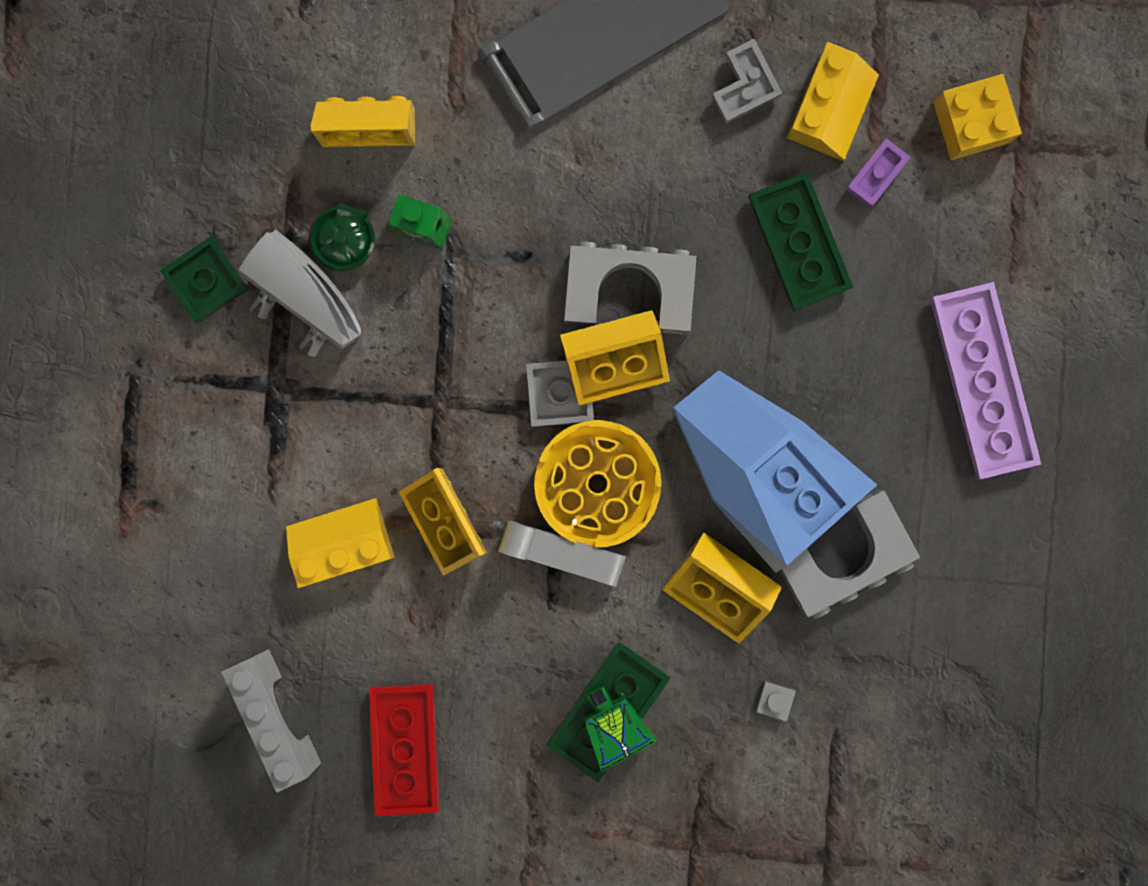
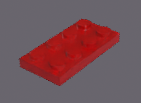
(404, 749)

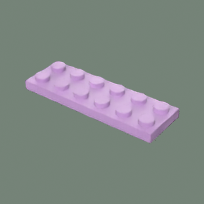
(985, 381)

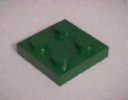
(204, 279)

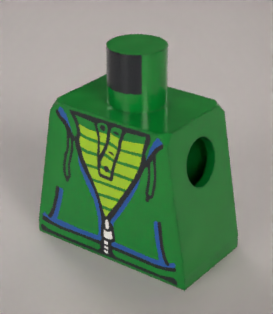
(419, 221)
(615, 729)

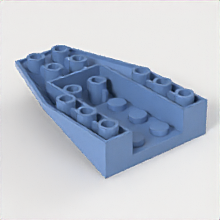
(767, 468)

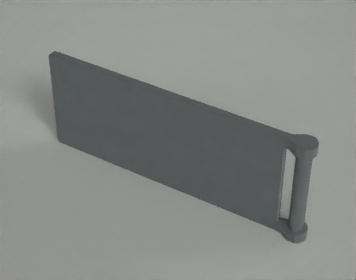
(588, 46)

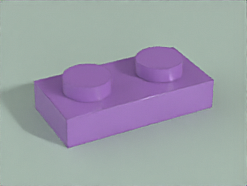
(878, 173)

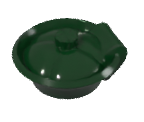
(342, 238)

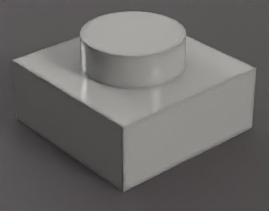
(775, 700)

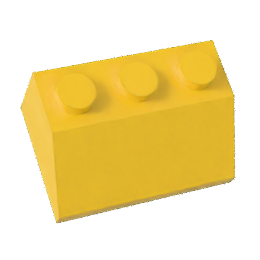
(833, 102)
(364, 122)
(615, 357)
(442, 521)
(338, 543)
(722, 588)

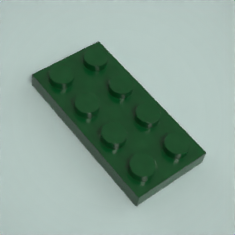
(800, 241)
(621, 675)

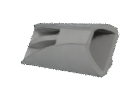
(302, 288)

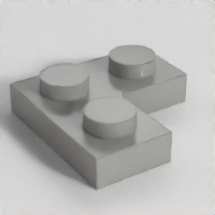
(754, 85)

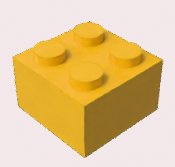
(977, 117)

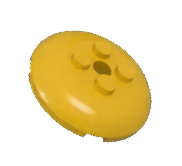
(601, 450)

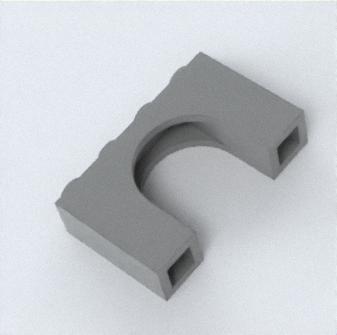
(671, 273)
(888, 552)
(283, 755)

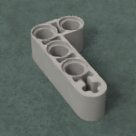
(558, 552)

